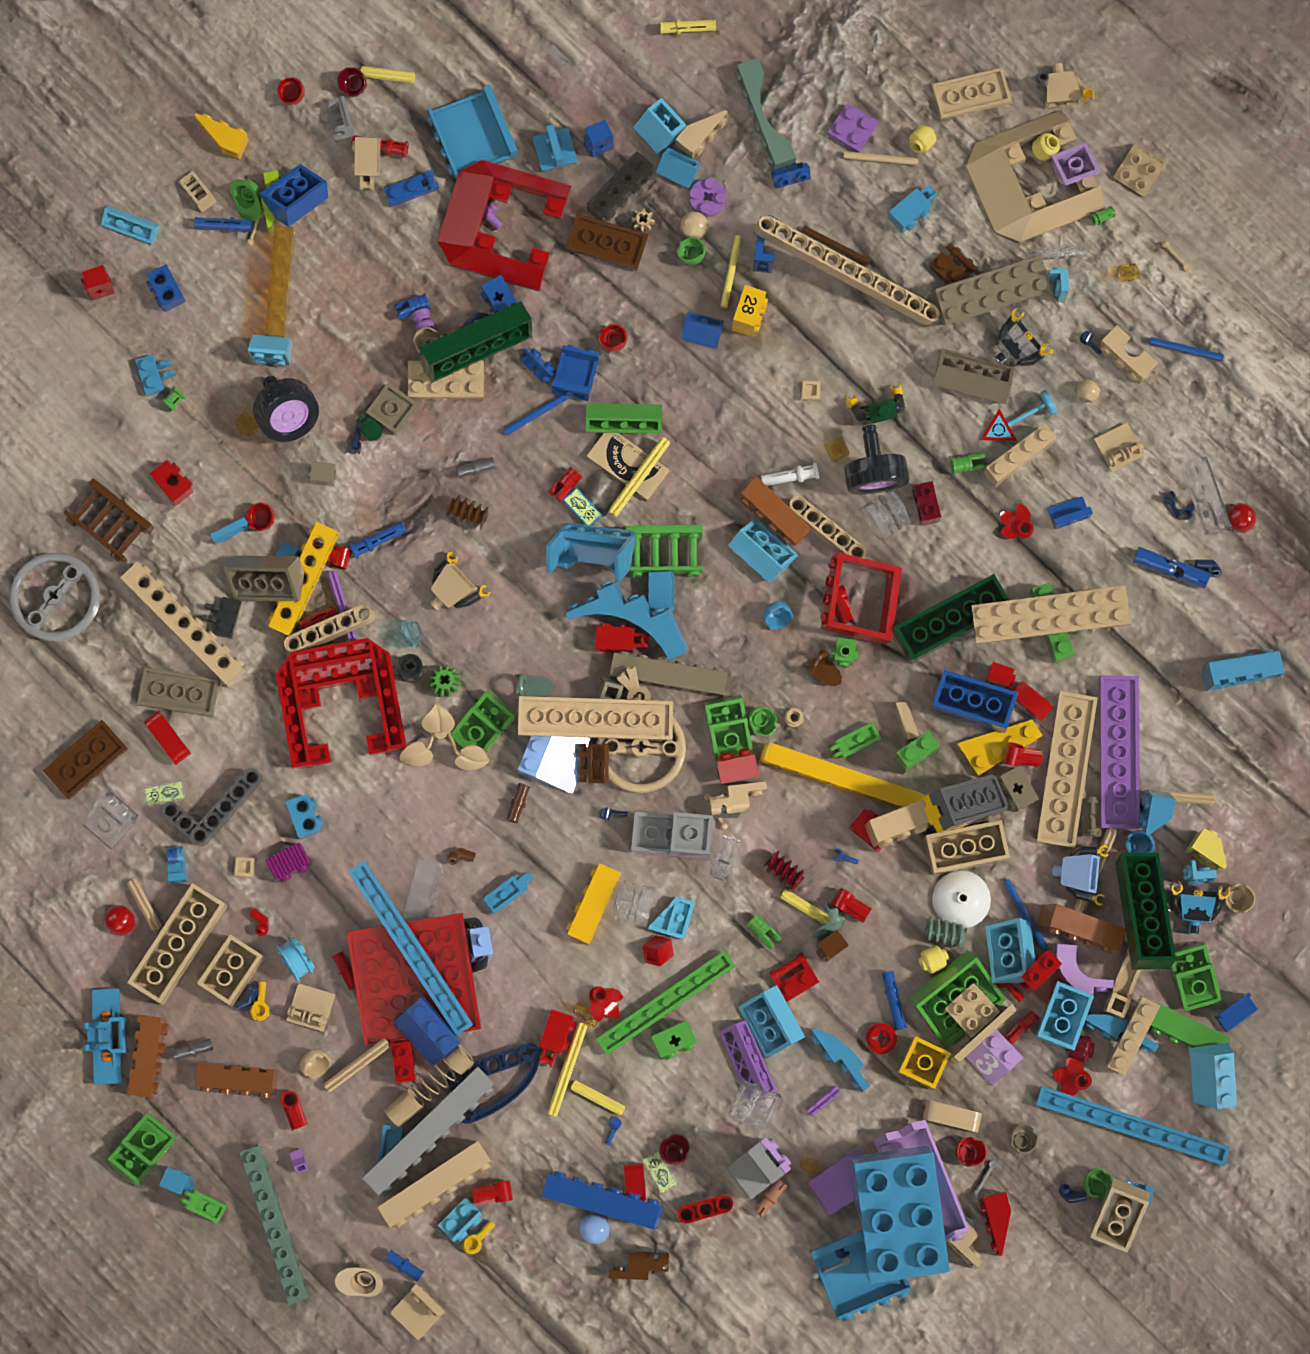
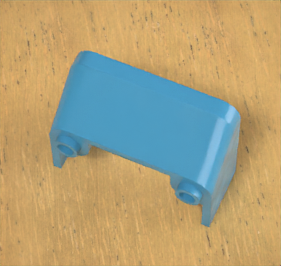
(591, 545)

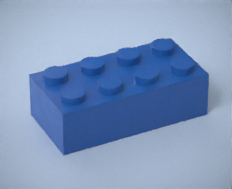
(974, 701)

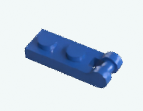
(411, 188)

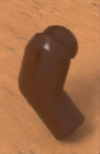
(460, 854)

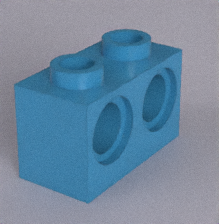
(299, 818)
(177, 1181)

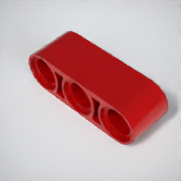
(167, 737)
(635, 1179)
(695, 1209)

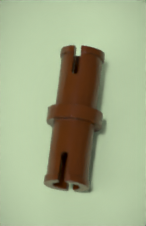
(518, 803)

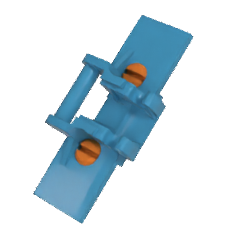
(100, 1036)

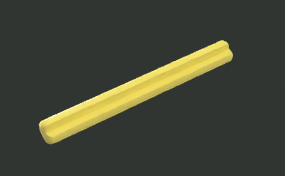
(639, 476)
(567, 1069)

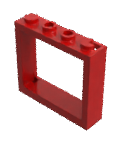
(889, 604)

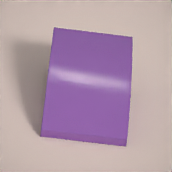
(835, 1185)

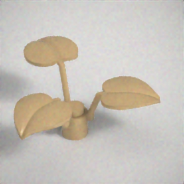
(440, 724)

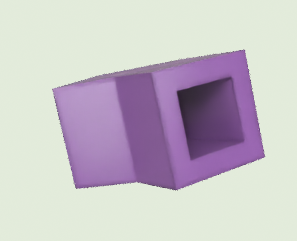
(299, 1161)

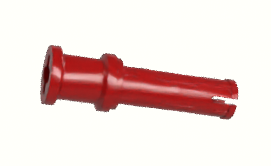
(391, 147)

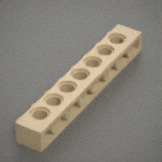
(133, 578)

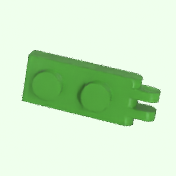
(856, 741)
(203, 1205)

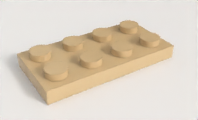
(463, 384)

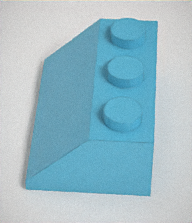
(762, 550)
(1010, 950)
(1064, 1016)
(771, 1021)
(1213, 1076)

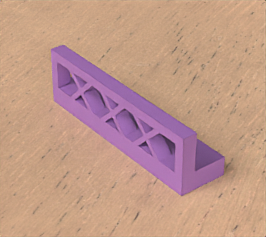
(751, 1056)

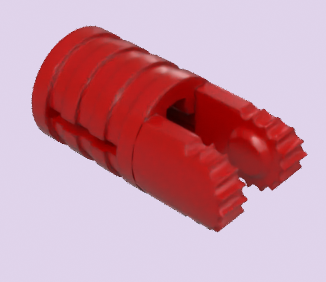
(566, 482)

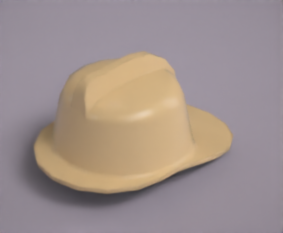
(359, 1281)

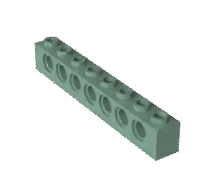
(274, 1225)

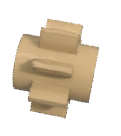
(643, 216)

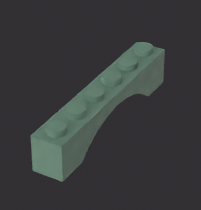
(778, 148)

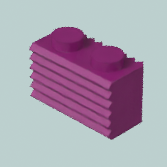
(288, 862)

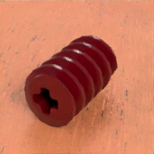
(784, 870)

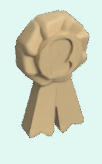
(636, 691)

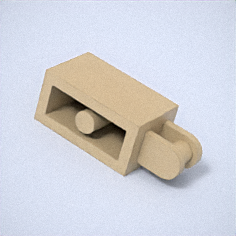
(366, 160)

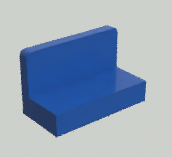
(702, 330)
(1069, 512)
(1236, 1012)

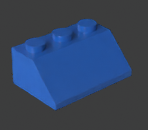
(295, 195)
(427, 1031)

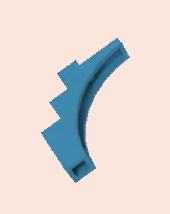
(660, 626)

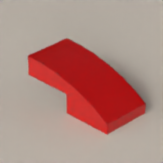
(1032, 701)

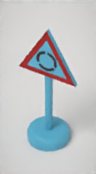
(999, 428)

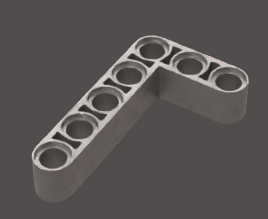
(215, 811)

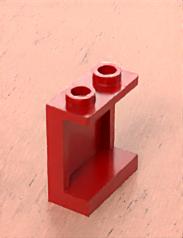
(1044, 966)

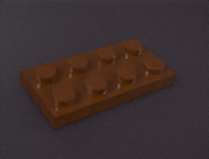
(607, 242)
(85, 759)

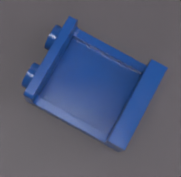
(762, 261)
(575, 373)

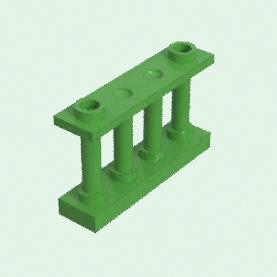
(673, 533)

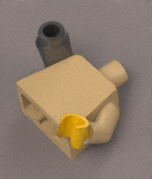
(1061, 88)

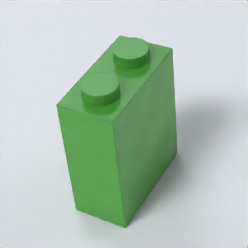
(916, 752)

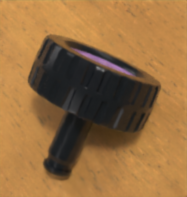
(285, 409)
(876, 471)

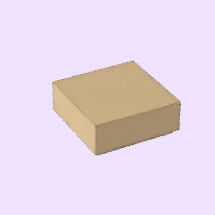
(810, 390)
(244, 867)

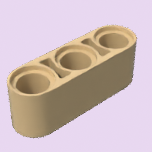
(952, 1116)

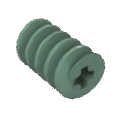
(945, 932)

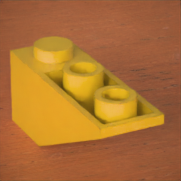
(228, 139)

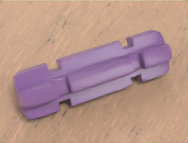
(823, 1100)

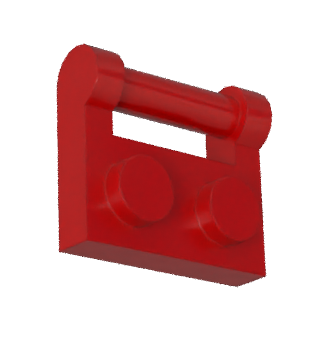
(798, 982)

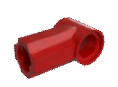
(338, 557)
(843, 611)
(1018, 754)
(846, 902)
(294, 1112)
(493, 1193)

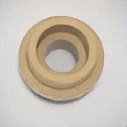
(794, 711)

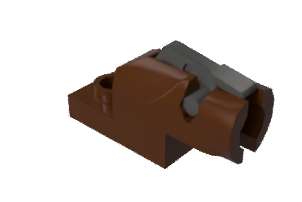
(642, 1263)

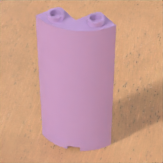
(917, 1135)

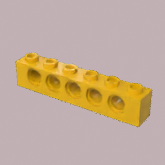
(313, 574)

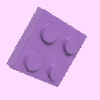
(853, 128)

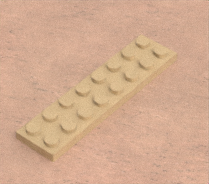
(1051, 614)
(595, 718)
(1066, 769)

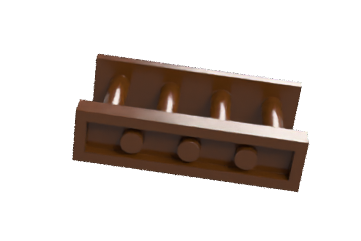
(112, 502)

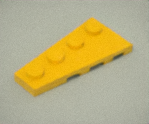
(990, 748)

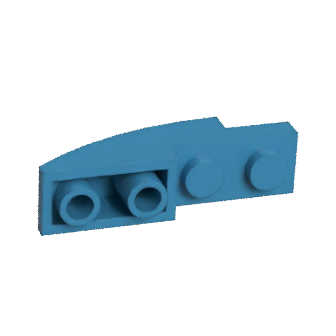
(1112, 1026)
(836, 1050)

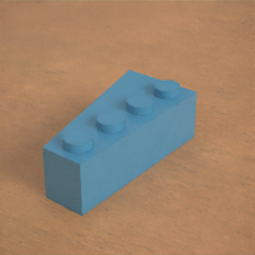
(1242, 670)

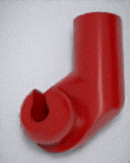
(262, 925)

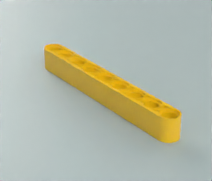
(838, 776)

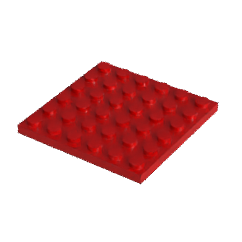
(390, 986)

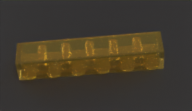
(280, 281)

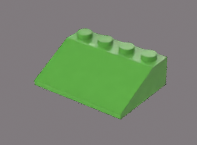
(944, 988)

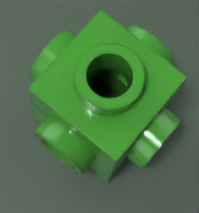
(847, 646)

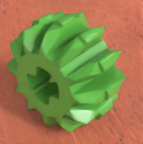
(436, 681)

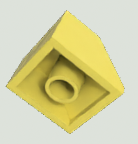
(1208, 849)

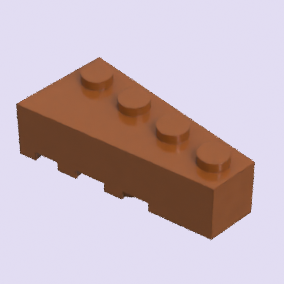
(772, 511)
(1081, 927)
(147, 1056)
(236, 1079)

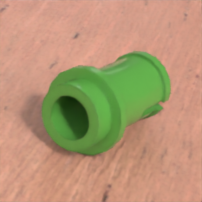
(1103, 215)

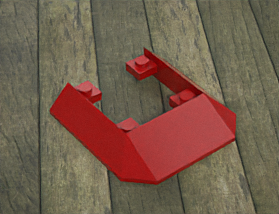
(472, 249)
(333, 666)

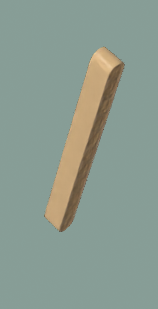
(856, 270)

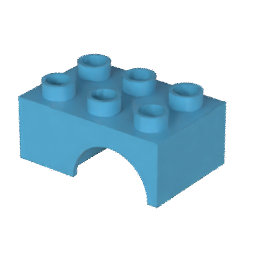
(899, 1214)

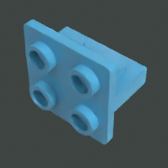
(554, 148)

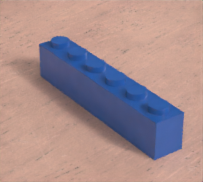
(603, 1201)

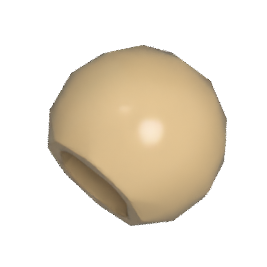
(1088, 391)

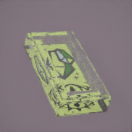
(163, 793)
(659, 1172)

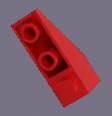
(998, 1214)

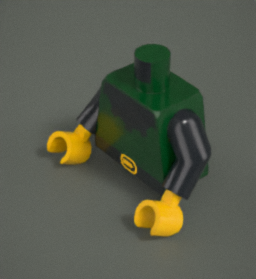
(880, 410)

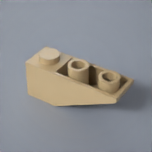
(696, 135)

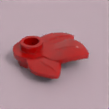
(1014, 522)
(605, 1006)
(1069, 1076)

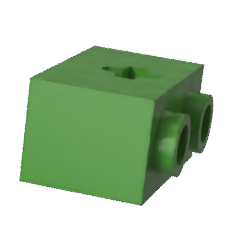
(679, 1031)

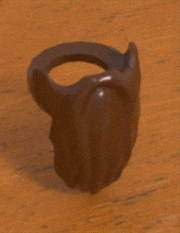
(824, 670)

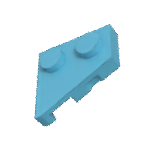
(674, 918)

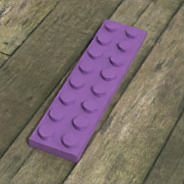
(1119, 752)

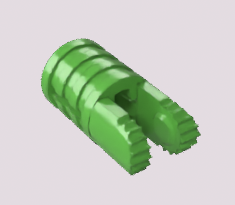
(964, 463)
(760, 927)

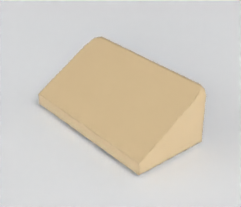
(906, 721)

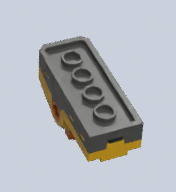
(965, 803)

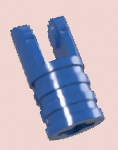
(411, 305)

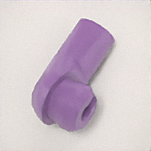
(491, 217)

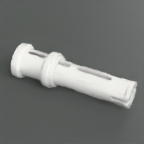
(798, 474)

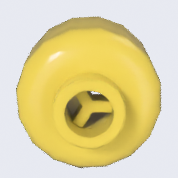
(922, 139)
(1045, 146)
(933, 959)

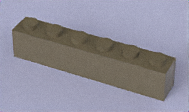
(671, 675)

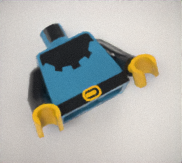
(1196, 906)

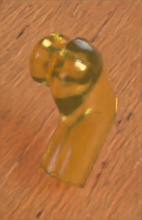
(585, 1012)

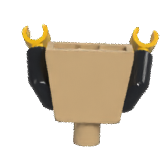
(453, 586)

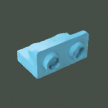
(1059, 277)
(1195, 877)
(460, 1219)

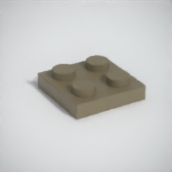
(392, 408)

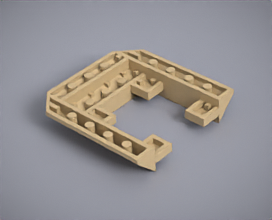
(1000, 191)

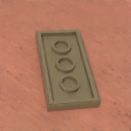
(178, 692)

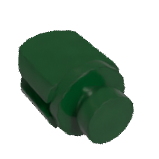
(369, 428)

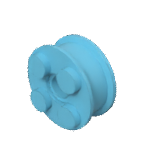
(294, 959)

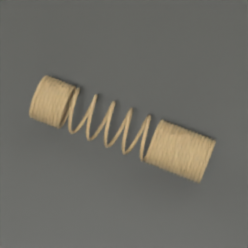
(409, 1104)

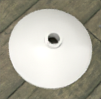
(950, 907)

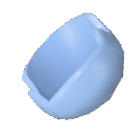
(594, 1228)

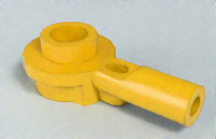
(259, 1010)
(472, 1243)

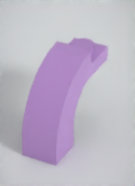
(1073, 976)

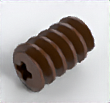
(467, 512)

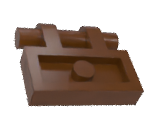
(947, 269)
(597, 763)

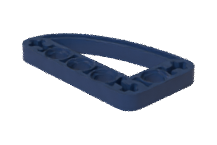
(502, 1065)

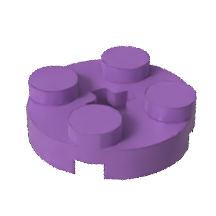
(718, 198)

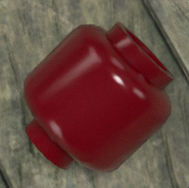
(1083, 1050)

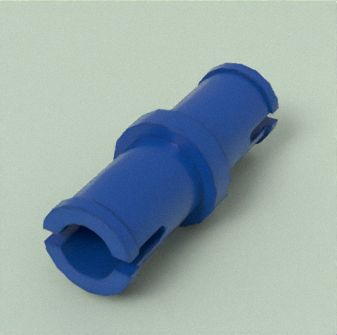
(404, 1265)

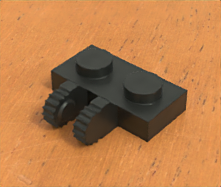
(226, 617)

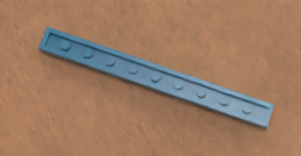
(410, 947)
(1132, 1126)

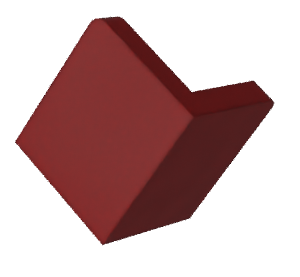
(658, 950)

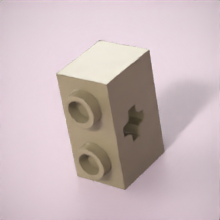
(1026, 795)

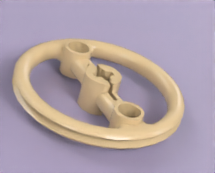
(679, 754)

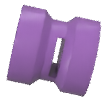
(422, 319)

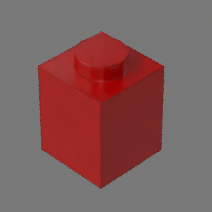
(1000, 675)

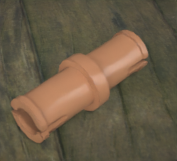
(770, 1198)

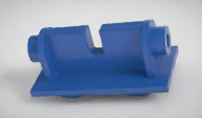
(798, 173)
(544, 369)

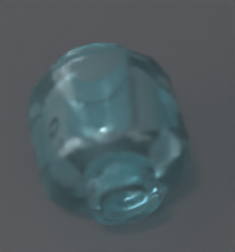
(410, 633)

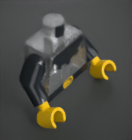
(1018, 344)

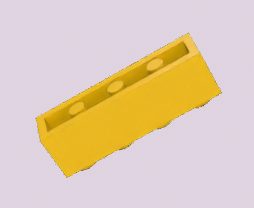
(593, 904)

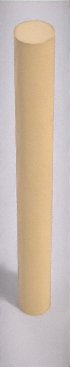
(880, 158)

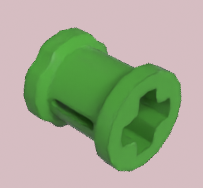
(173, 398)

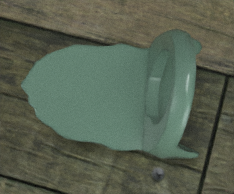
(533, 686)
(836, 922)

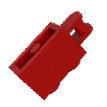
(620, 638)
(555, 1035)

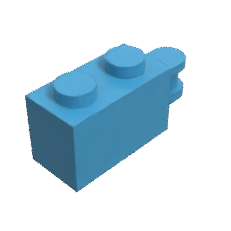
(912, 208)

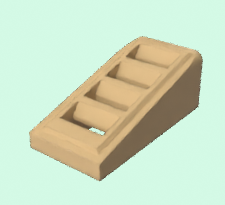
(203, 201)

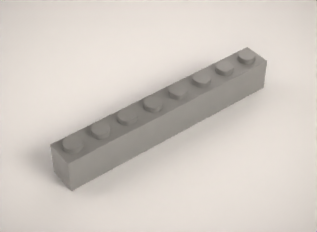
(431, 1128)

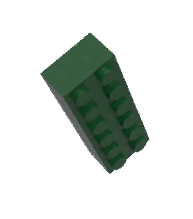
(476, 341)
(946, 620)
(1145, 911)

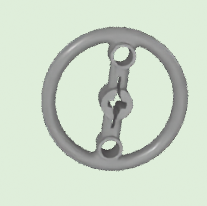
(59, 590)

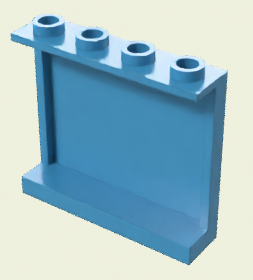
(472, 131)
(847, 1285)

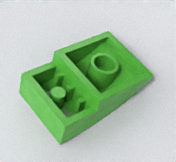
(484, 722)
(728, 725)
(1195, 977)
(142, 1149)

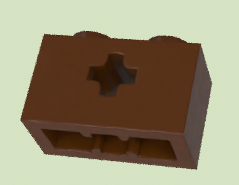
(831, 946)

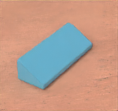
(129, 224)

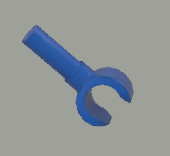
(844, 857)
(615, 1123)

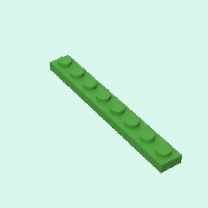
(665, 1002)

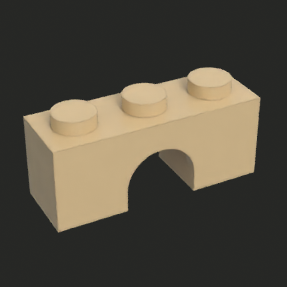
(1137, 367)

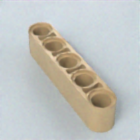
(822, 521)
(338, 628)

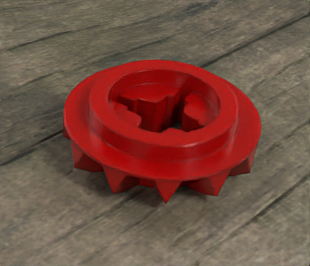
(888, 1032)

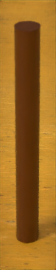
(834, 244)

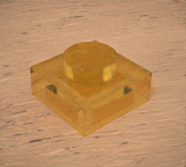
(1128, 272)
(836, 449)
(810, 1165)

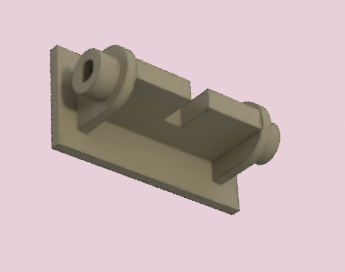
(1091, 817)

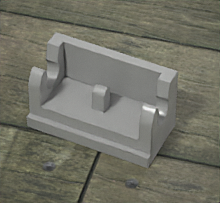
(340, 119)

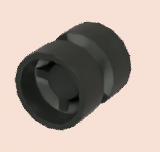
(410, 668)

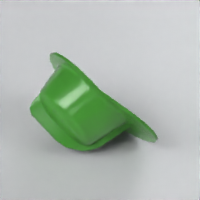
(246, 198)

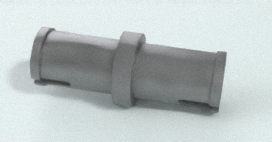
(475, 467)
(192, 1049)

